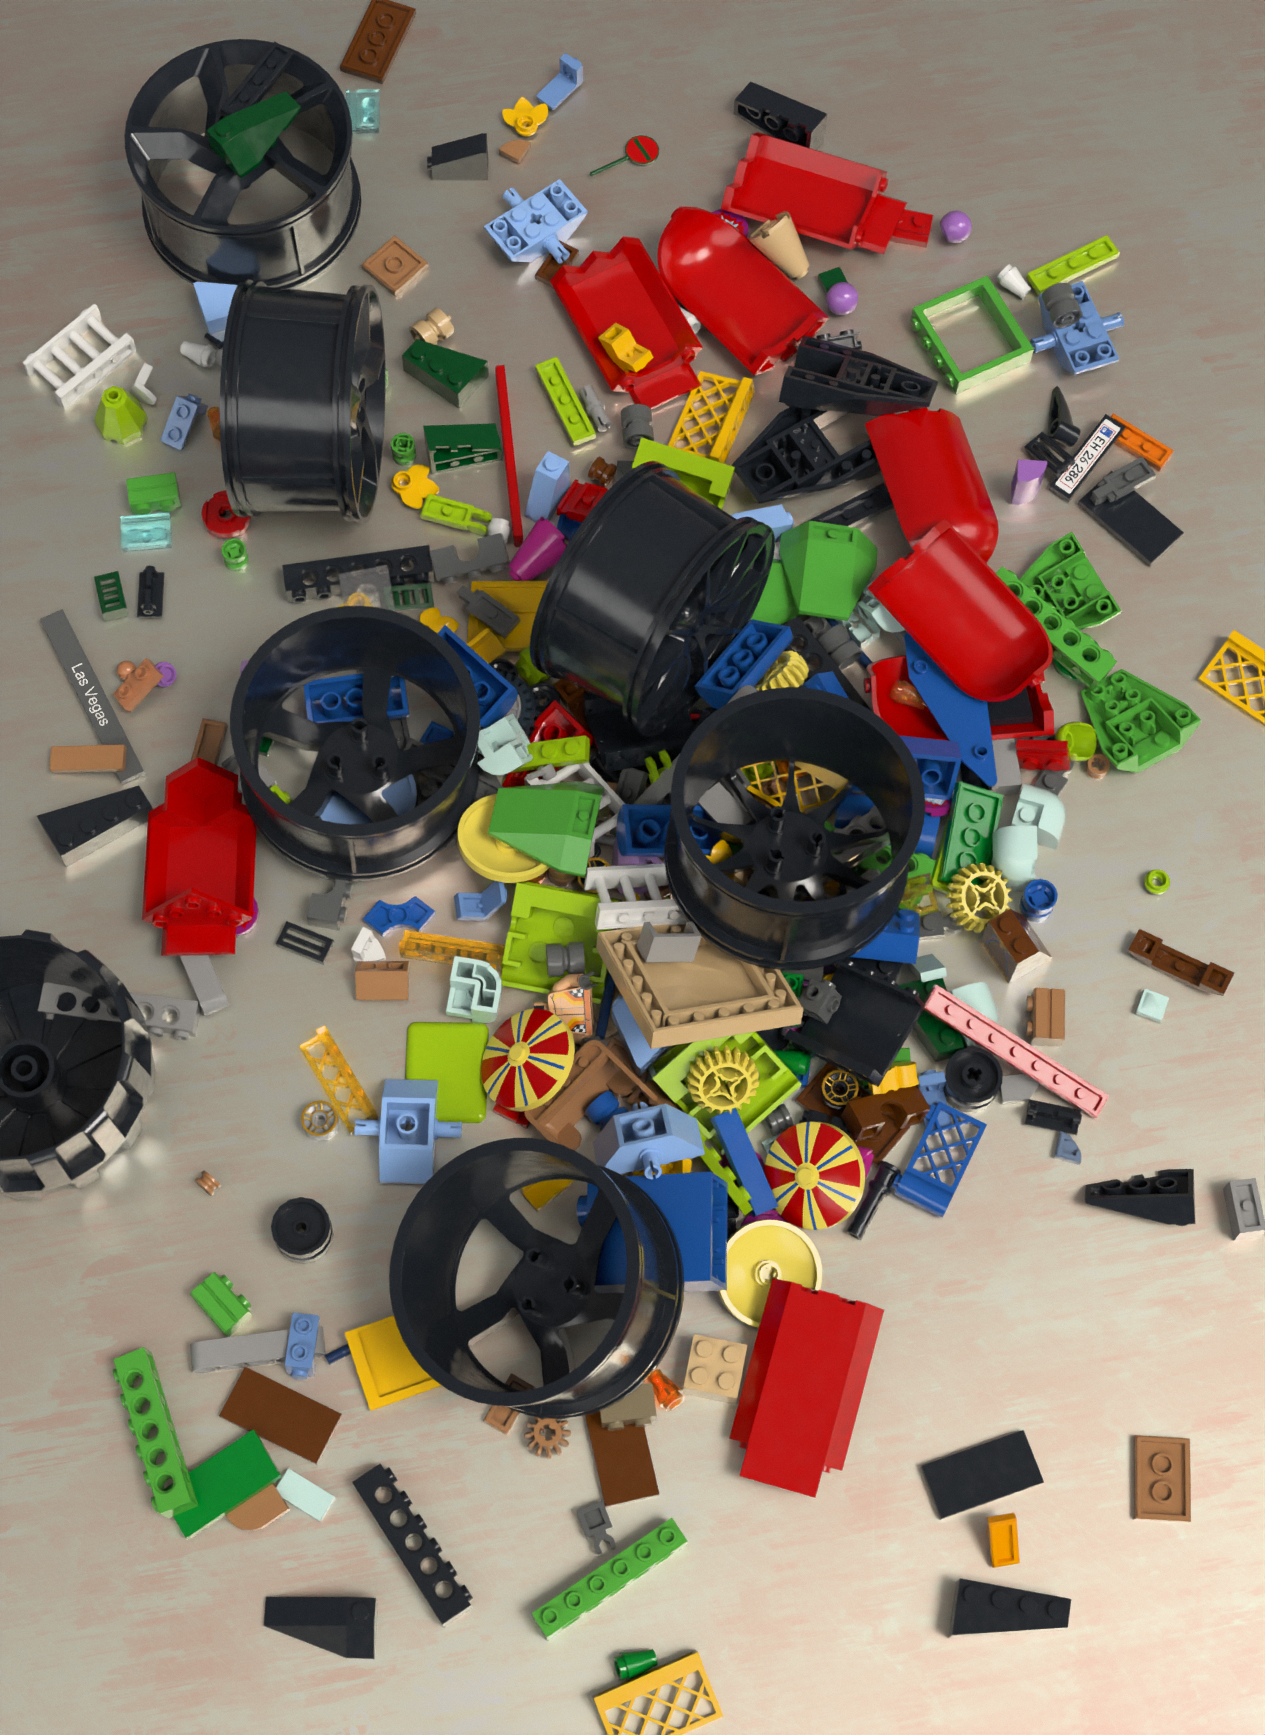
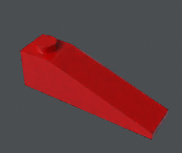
(550, 725)

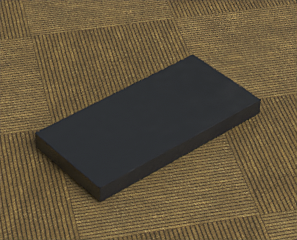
(1134, 524)
(982, 1474)

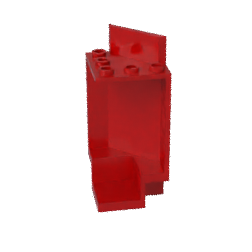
(199, 862)

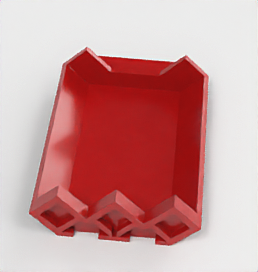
(820, 191)
(630, 291)
(804, 1385)

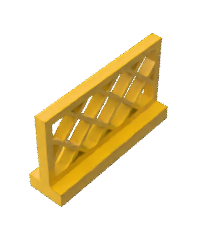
(731, 419)
(1253, 656)
(826, 776)
(653, 1680)

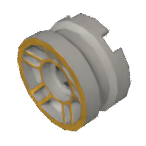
(320, 1110)

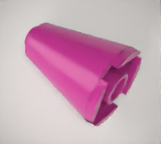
(538, 551)

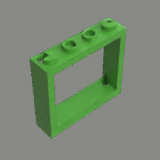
(1004, 319)

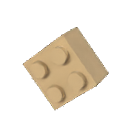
(714, 1369)

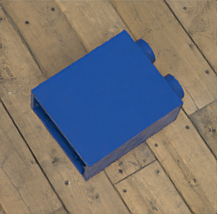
(698, 1217)

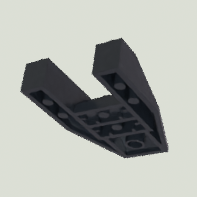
(852, 381)
(798, 459)

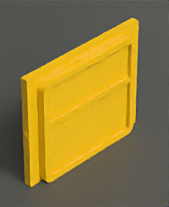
(518, 597)
(386, 1364)

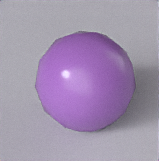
(956, 226)
(842, 298)

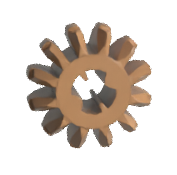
(553, 1444)

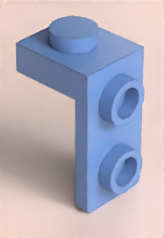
(563, 84)
(181, 420)
(480, 905)
(931, 1087)
(302, 1346)

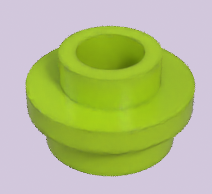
(1160, 876)

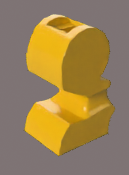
(898, 1076)

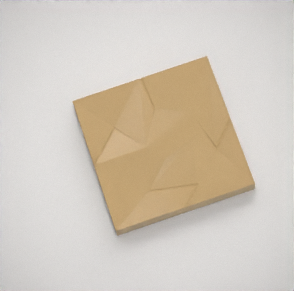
(696, 998)

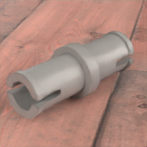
(595, 408)

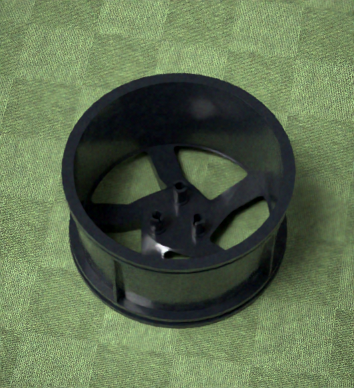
(203, 247)
(302, 400)
(360, 754)
(547, 1287)

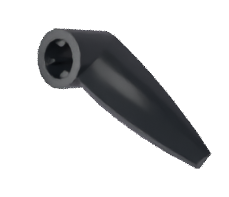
(1060, 421)

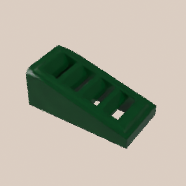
(405, 589)
(115, 611)

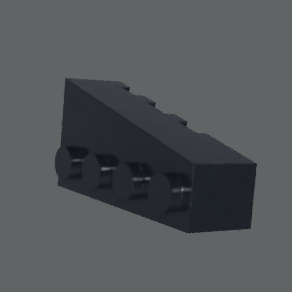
(781, 116)
(94, 823)

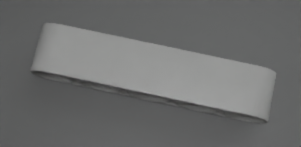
(205, 983)
(245, 1351)

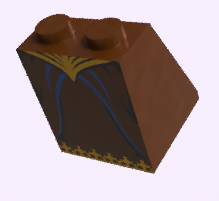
(1014, 945)

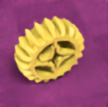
(786, 671)
(965, 897)
(730, 1067)

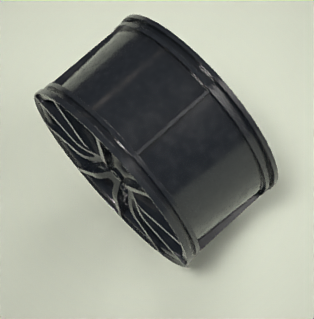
(650, 596)
(784, 843)

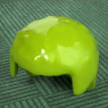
(1080, 738)

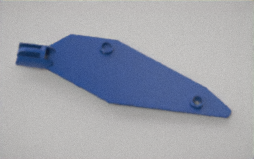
(956, 712)

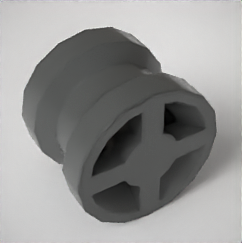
(779, 1120)

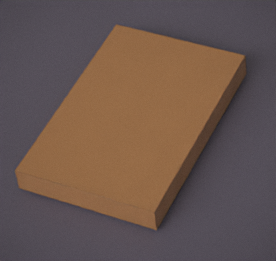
(1162, 1479)

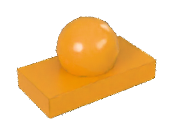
(1003, 1540)

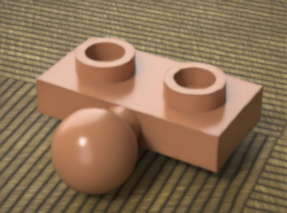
(137, 682)

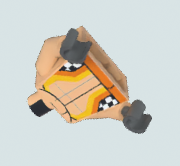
(573, 1003)

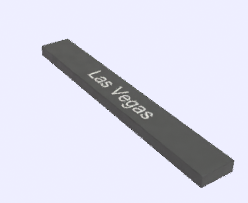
(90, 691)

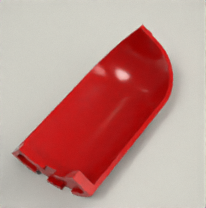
(735, 289)
(933, 476)
(965, 617)
(921, 723)

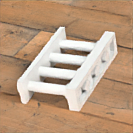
(85, 377)
(590, 776)
(632, 912)

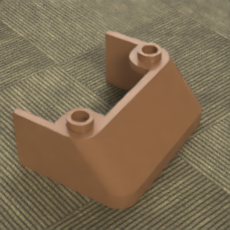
(592, 1074)

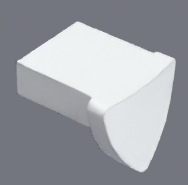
(138, 389)
(367, 947)

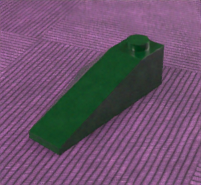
(249, 133)

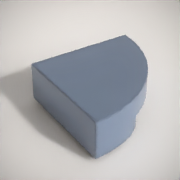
(1067, 1149)

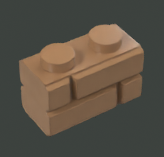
(1047, 1017)

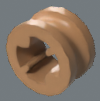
(1094, 772)
(207, 1183)

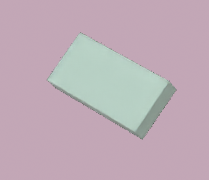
(928, 968)
(305, 1495)

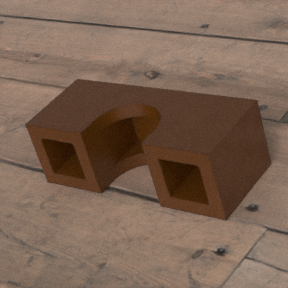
(865, 1117)

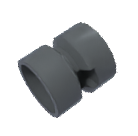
(1062, 305)
(637, 423)
(839, 647)
(565, 958)

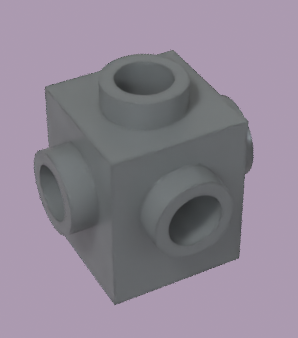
(820, 1000)

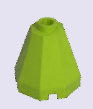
(120, 416)

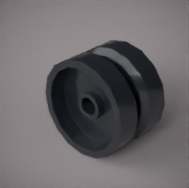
(984, 1081)
(317, 1228)

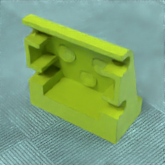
(698, 473)
(548, 916)
(774, 1078)

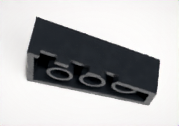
(999, 1610)

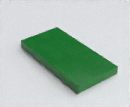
(969, 830)
(227, 1482)

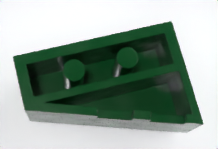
(445, 371)
(461, 446)
(934, 1034)

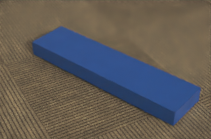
(744, 1161)

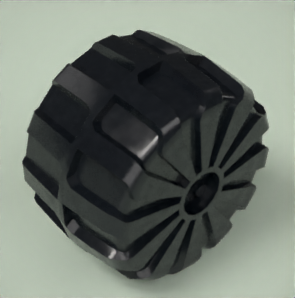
(66, 1082)

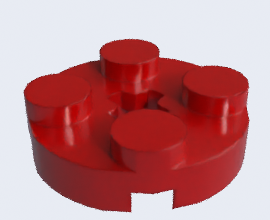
(219, 526)

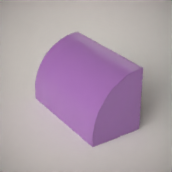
(1027, 480)

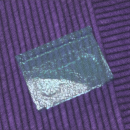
(364, 110)
(146, 532)

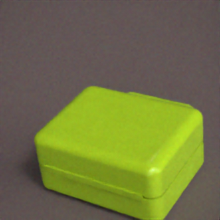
(453, 1057)

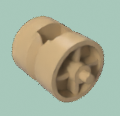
(434, 328)

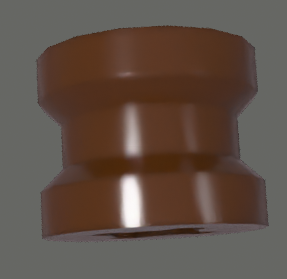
(602, 471)

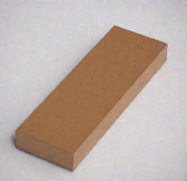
(88, 758)

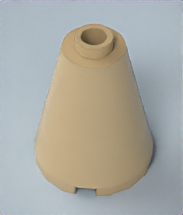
(782, 245)

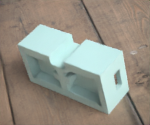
(861, 633)

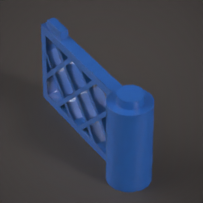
(929, 1191)

